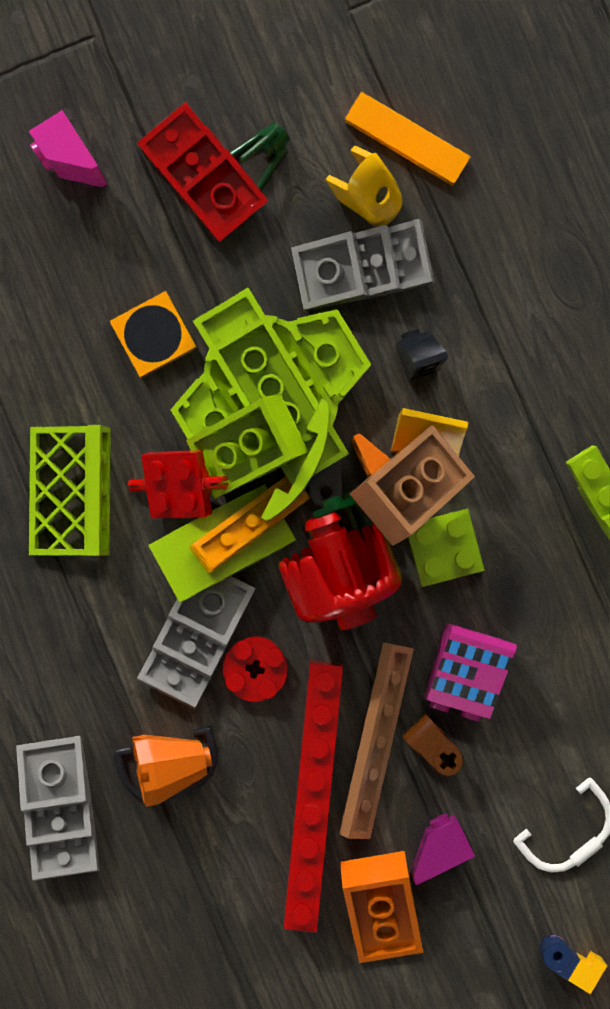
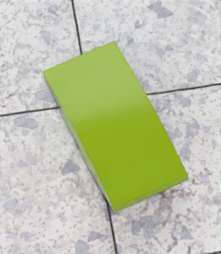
(186, 572)

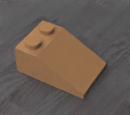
(412, 486)

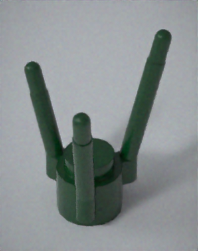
(270, 142)

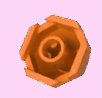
(168, 765)

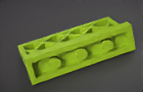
(96, 485)

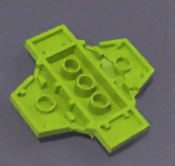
(266, 356)

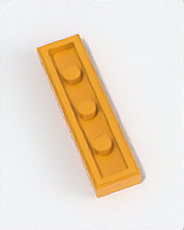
(407, 139)
(241, 528)

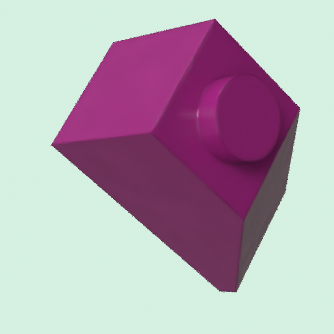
(440, 849)

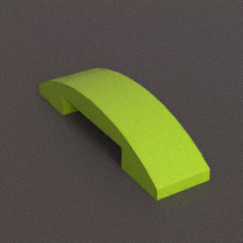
(319, 427)

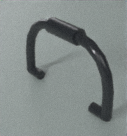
(207, 731)

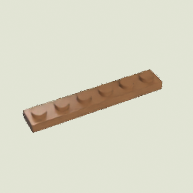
(376, 741)

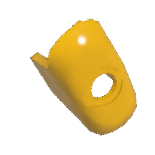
(363, 188)

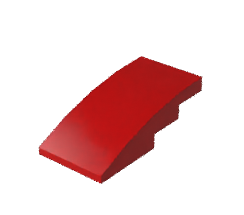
(202, 172)

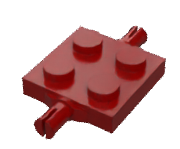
(177, 484)

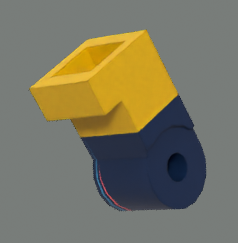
(571, 965)

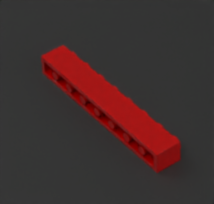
(313, 796)

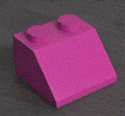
(62, 149)

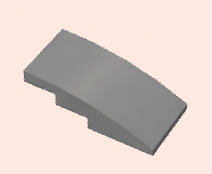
(362, 265)
(195, 641)
(57, 808)

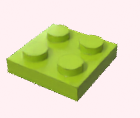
(445, 548)

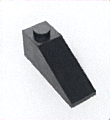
(420, 354)

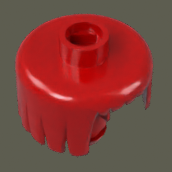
(340, 573)

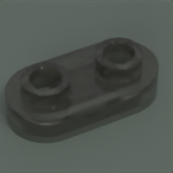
(329, 477)

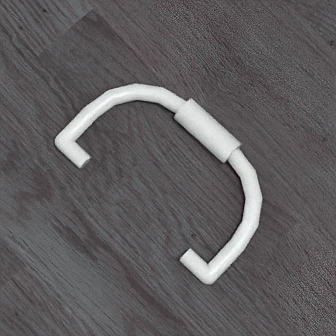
(582, 853)

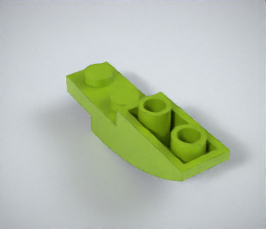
(593, 484)

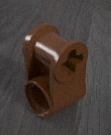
(431, 742)

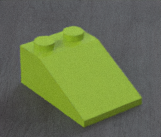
(250, 443)

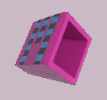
(468, 672)

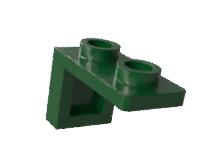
(356, 515)

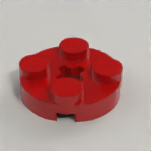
(240, 680)

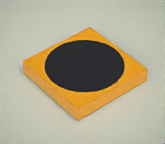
(153, 334)

